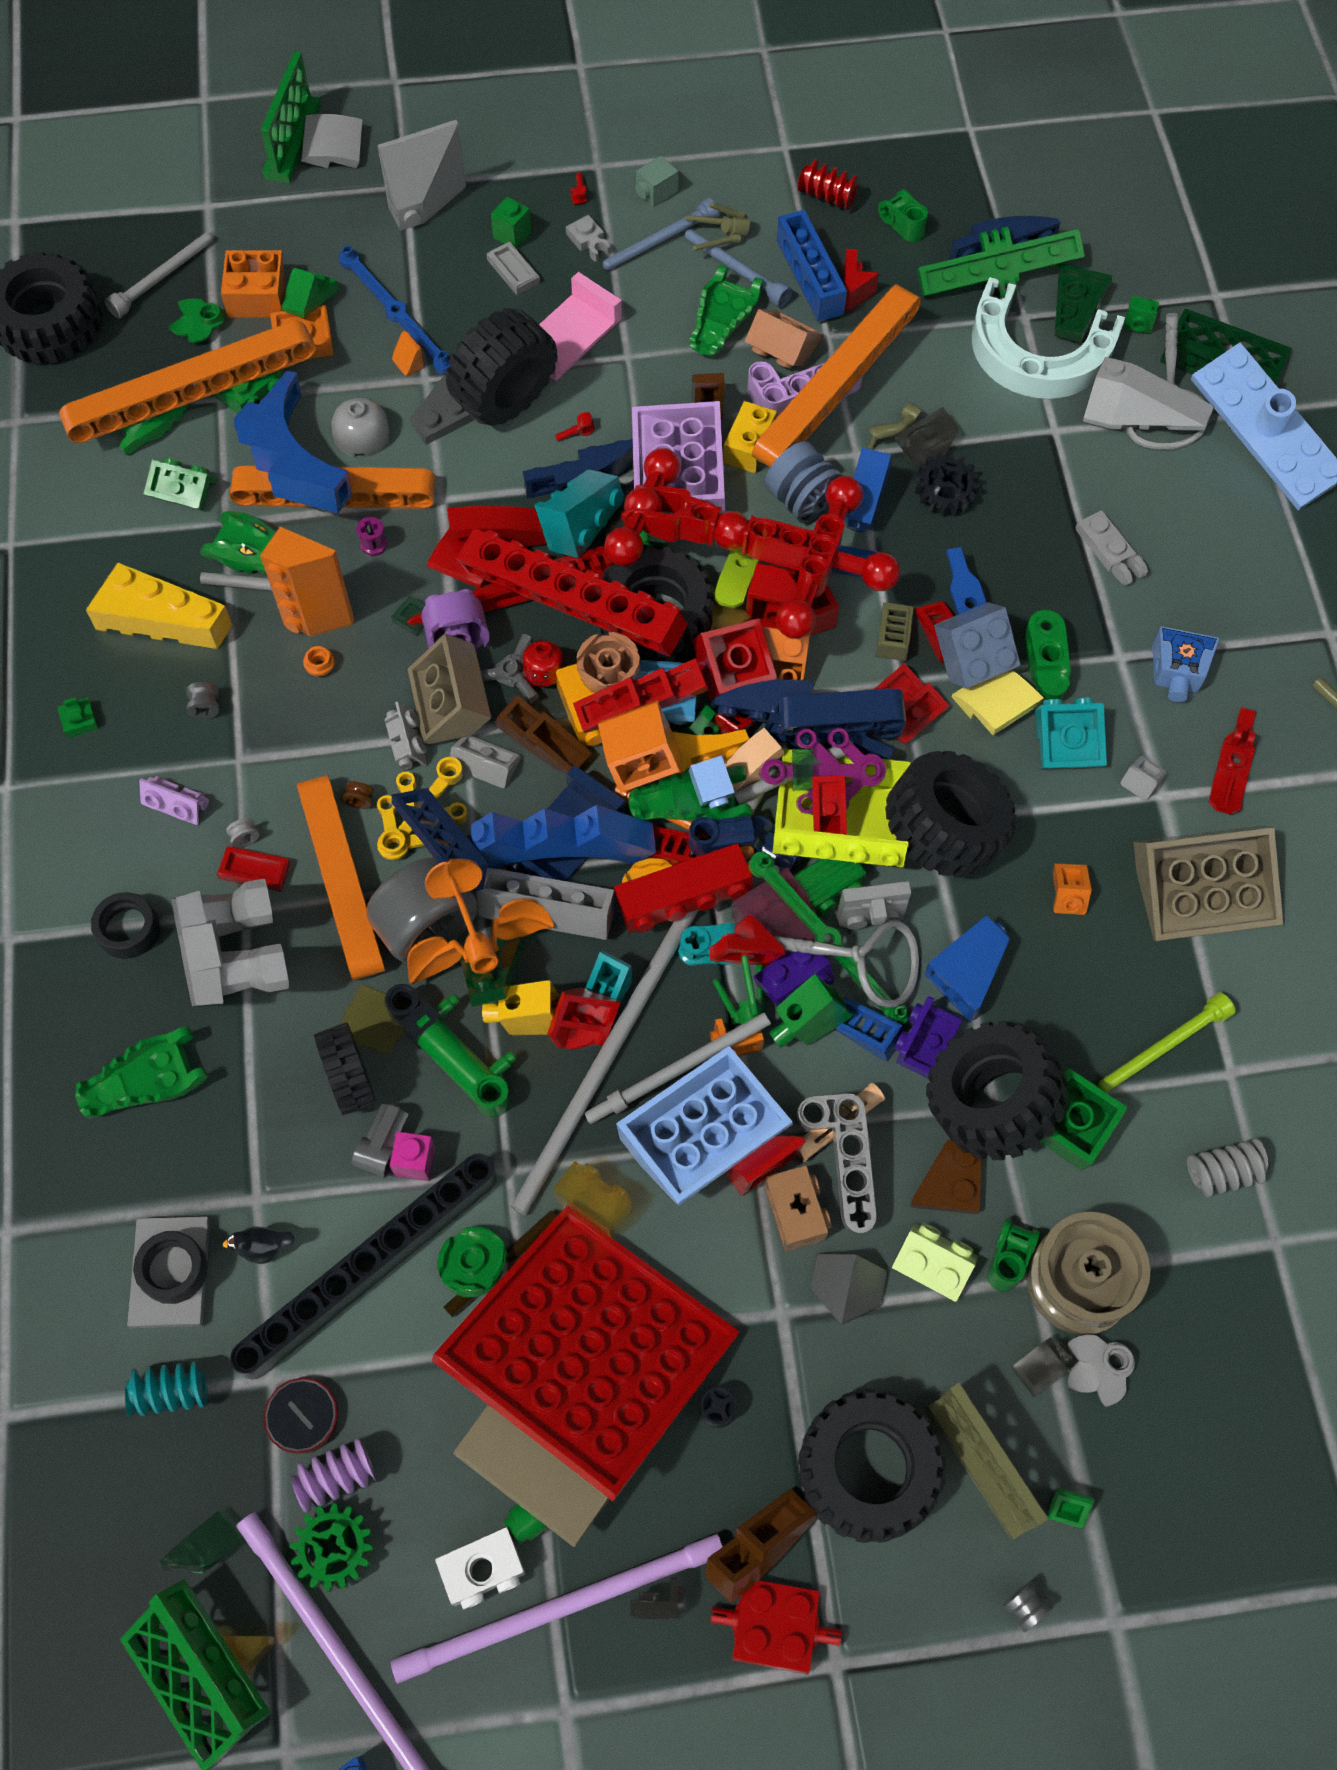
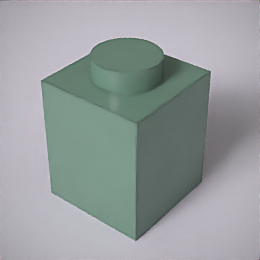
(656, 181)

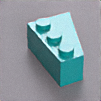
(579, 512)

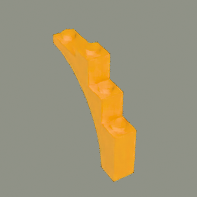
(693, 747)

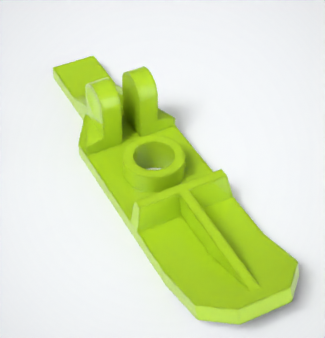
(735, 579)

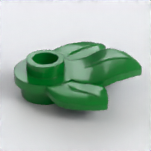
(198, 320)

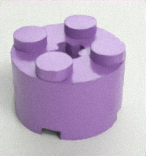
(457, 615)

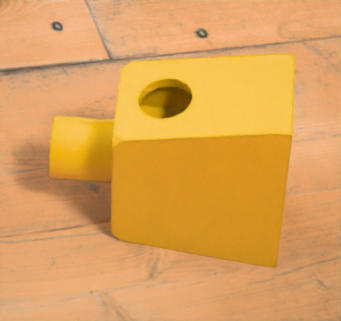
(525, 1010)

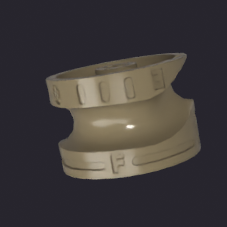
(1088, 1273)

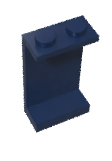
(576, 798)

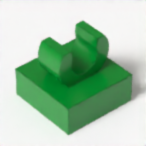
(77, 717)
(702, 721)

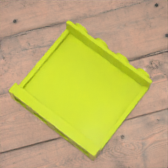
(867, 828)

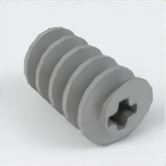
(1228, 1166)

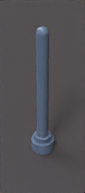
(702, 210)
(778, 293)

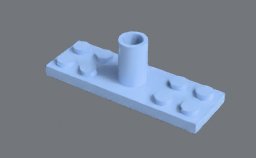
(1268, 425)

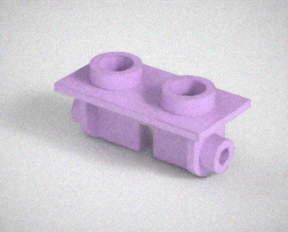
(164, 797)

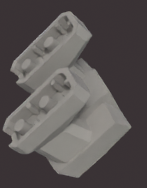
(217, 973)

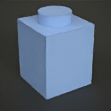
(711, 782)

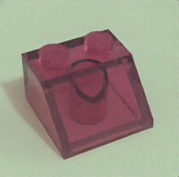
(773, 911)

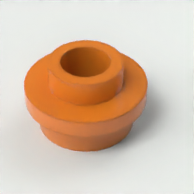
(317, 654)

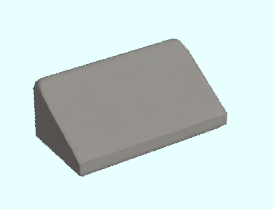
(485, 760)

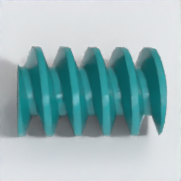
(165, 1390)

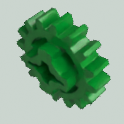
(339, 1530)

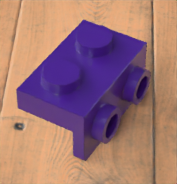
(790, 972)
(926, 1038)

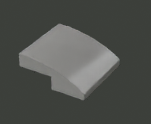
(331, 139)

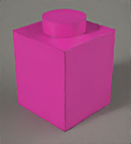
(412, 1156)

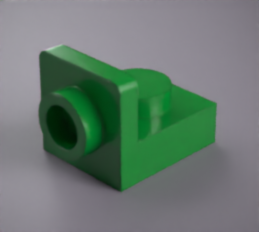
(1141, 315)

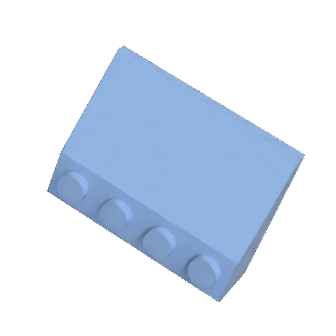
(702, 1125)

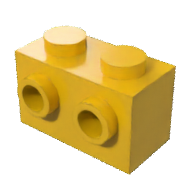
(745, 432)

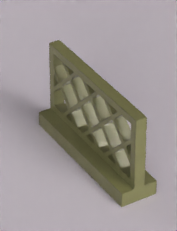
(986, 1462)

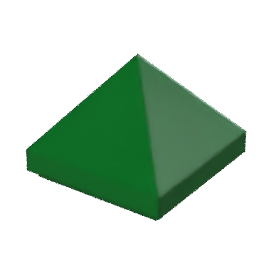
(1070, 1507)

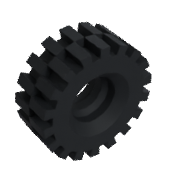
(344, 1068)

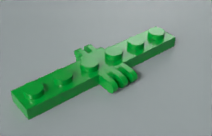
(1000, 261)

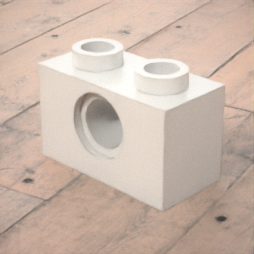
(458, 1565)

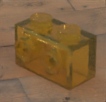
(593, 1198)

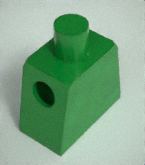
(810, 1013)

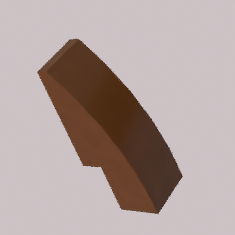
(541, 735)
(758, 1545)

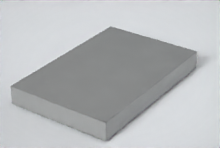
(168, 1271)

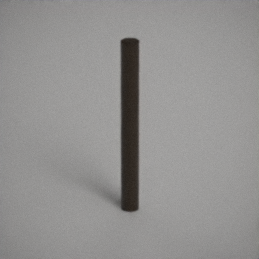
(514, 1251)

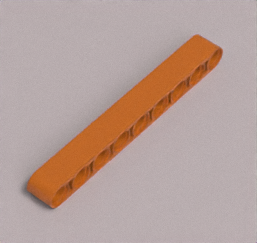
(838, 374)
(186, 381)

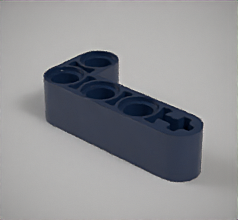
(852, 711)

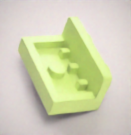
(936, 1261)

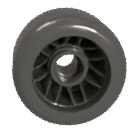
(406, 914)

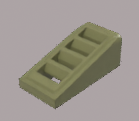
(893, 649)

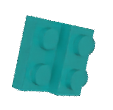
(1071, 734)

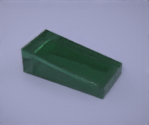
(802, 769)

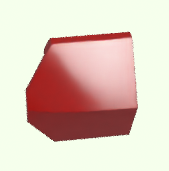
(582, 1019)

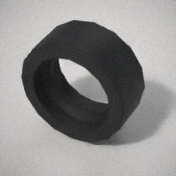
(108, 909)
(154, 1246)

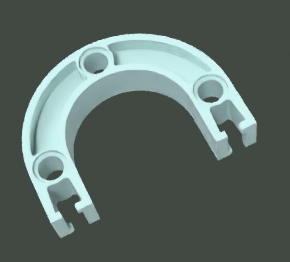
(1031, 373)

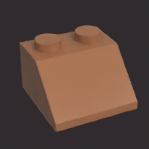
(782, 338)

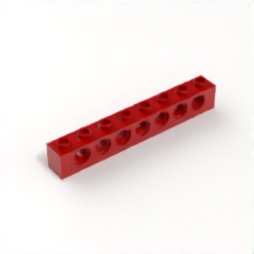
(658, 635)

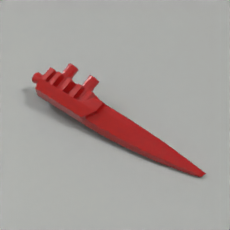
(497, 597)

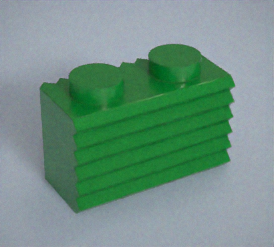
(826, 880)

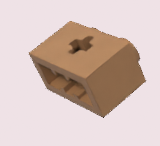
(795, 1228)

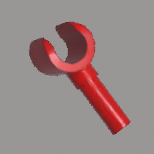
(578, 193)
(584, 427)

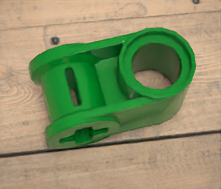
(904, 216)
(1014, 1249)

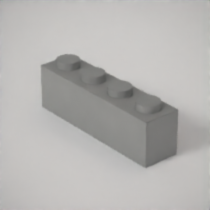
(571, 905)

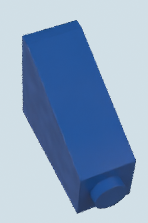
(872, 474)
(969, 965)

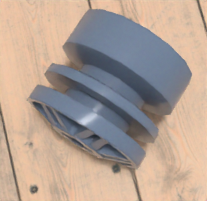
(801, 481)

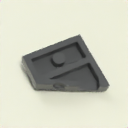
(439, 414)

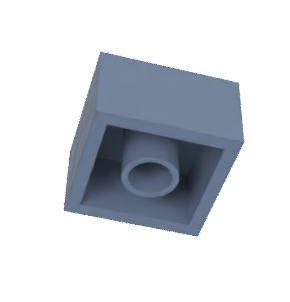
(977, 645)

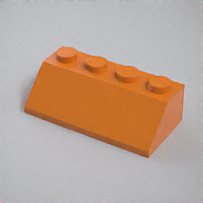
(306, 584)

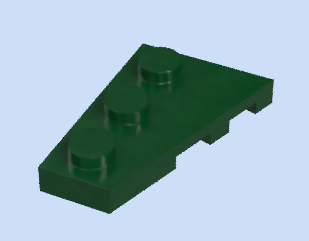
(1078, 300)
(496, 983)

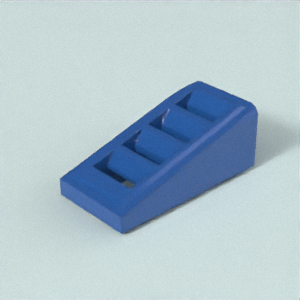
(885, 1025)

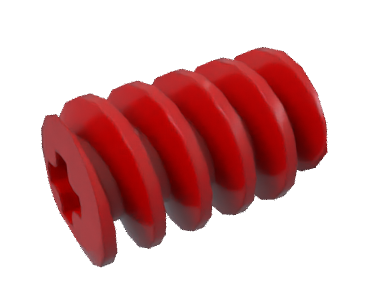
(828, 185)

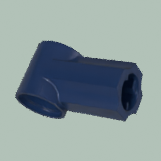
(722, 832)
(764, 840)

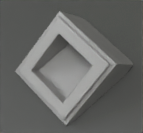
(1143, 777)

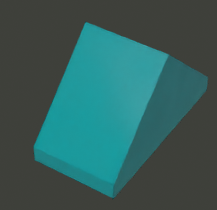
(610, 976)

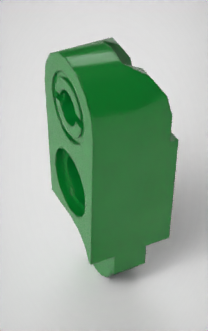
(1052, 676)

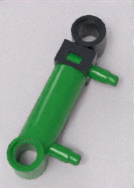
(428, 1031)

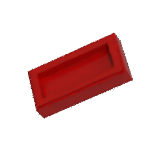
(245, 865)

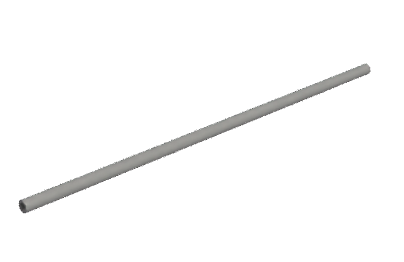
(609, 1050)

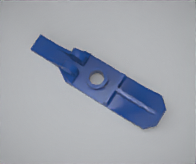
(964, 585)

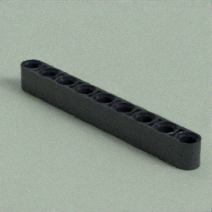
(348, 1268)

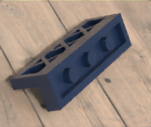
(437, 829)

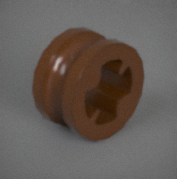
(358, 795)

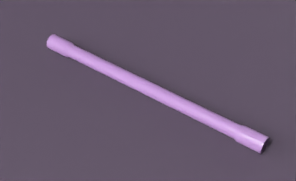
(264, 1546)
(426, 1659)

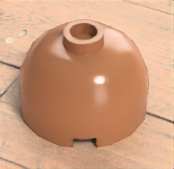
(607, 661)

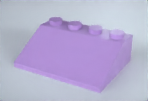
(695, 437)

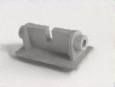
(403, 724)

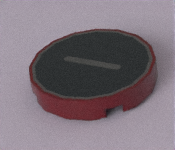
(301, 1416)

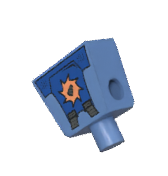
(1181, 661)

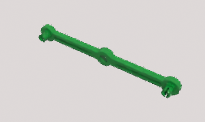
(762, 866)

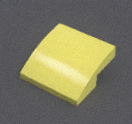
(998, 700)

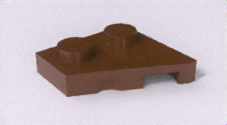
(951, 1182)

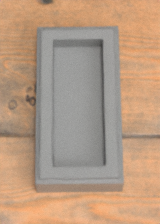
(513, 268)

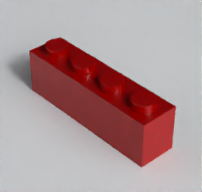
(683, 888)

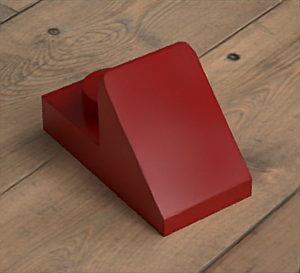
(859, 284)
(829, 804)
(750, 940)

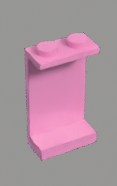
(581, 321)

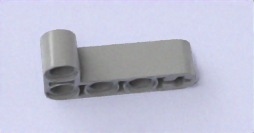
(846, 1163)

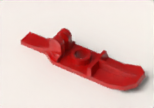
(1231, 777)

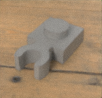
(588, 235)

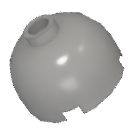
(360, 427)

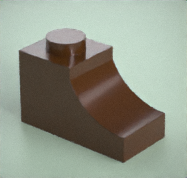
(708, 388)

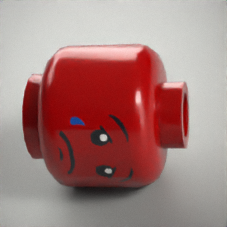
(541, 663)

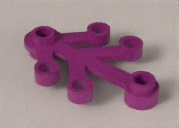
(830, 766)

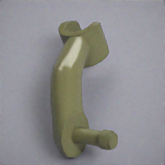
(883, 431)

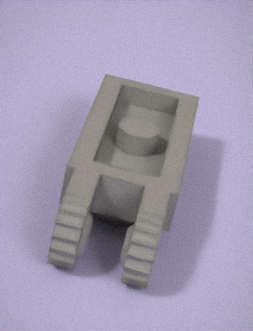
(1111, 547)

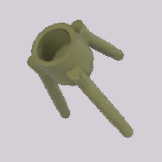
(735, 226)

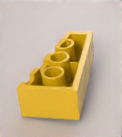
(156, 608)

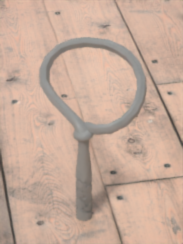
(1171, 355)
(858, 954)

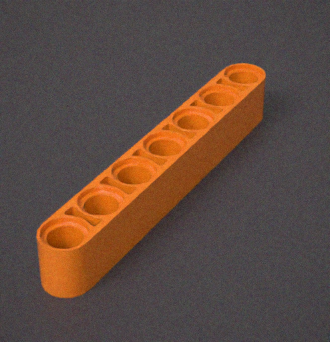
(369, 488)
(340, 878)

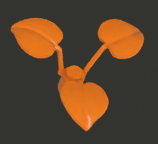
(516, 920)

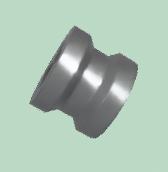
(202, 700)
(1027, 1606)

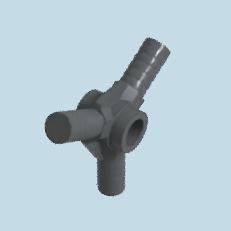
(511, 671)

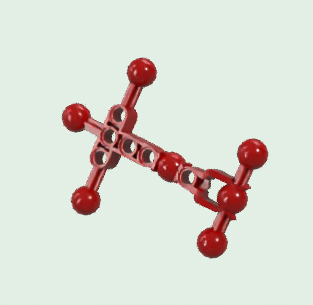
(761, 538)

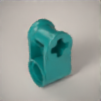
(704, 938)

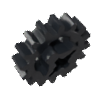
(946, 483)

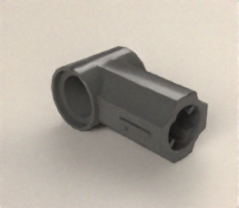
(375, 1150)

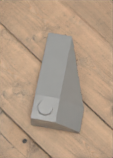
(1136, 397)

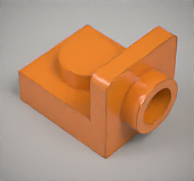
(1071, 889)
(747, 1046)

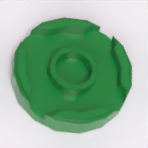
(472, 1261)

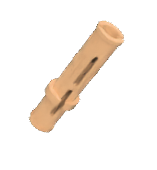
(870, 1096)

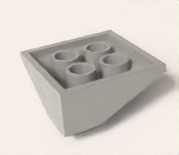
(422, 173)

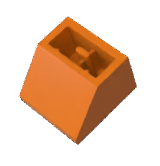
(253, 283)
(787, 654)
(639, 746)

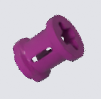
(375, 535)

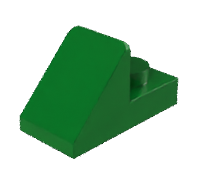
(307, 292)

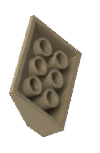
(1210, 882)
(531, 1476)

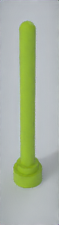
(1217, 1009)

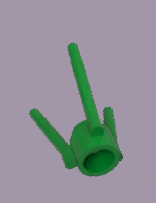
(749, 1008)

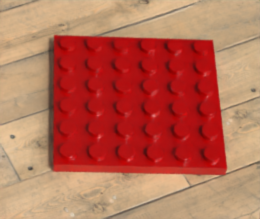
(587, 1350)

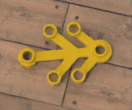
(402, 834)

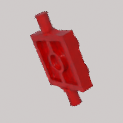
(776, 1627)

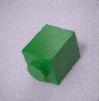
(511, 222)

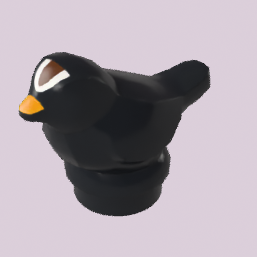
(258, 1243)

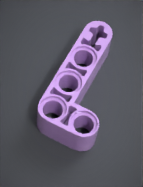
(774, 393)

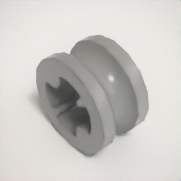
(242, 833)

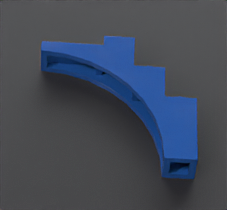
(291, 469)
(550, 834)

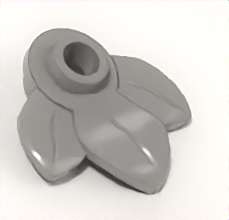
(1094, 1369)

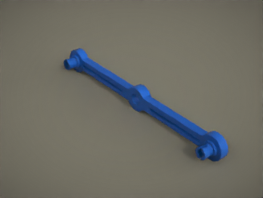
(350, 259)

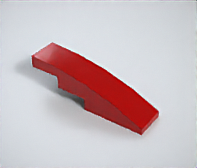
(507, 521)
(661, 685)

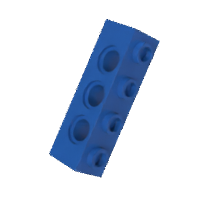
(811, 265)

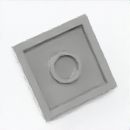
(873, 905)

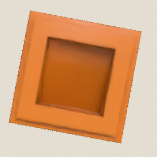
(408, 355)

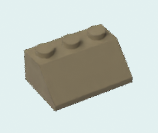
(448, 691)

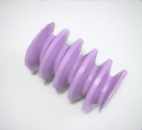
(332, 1475)

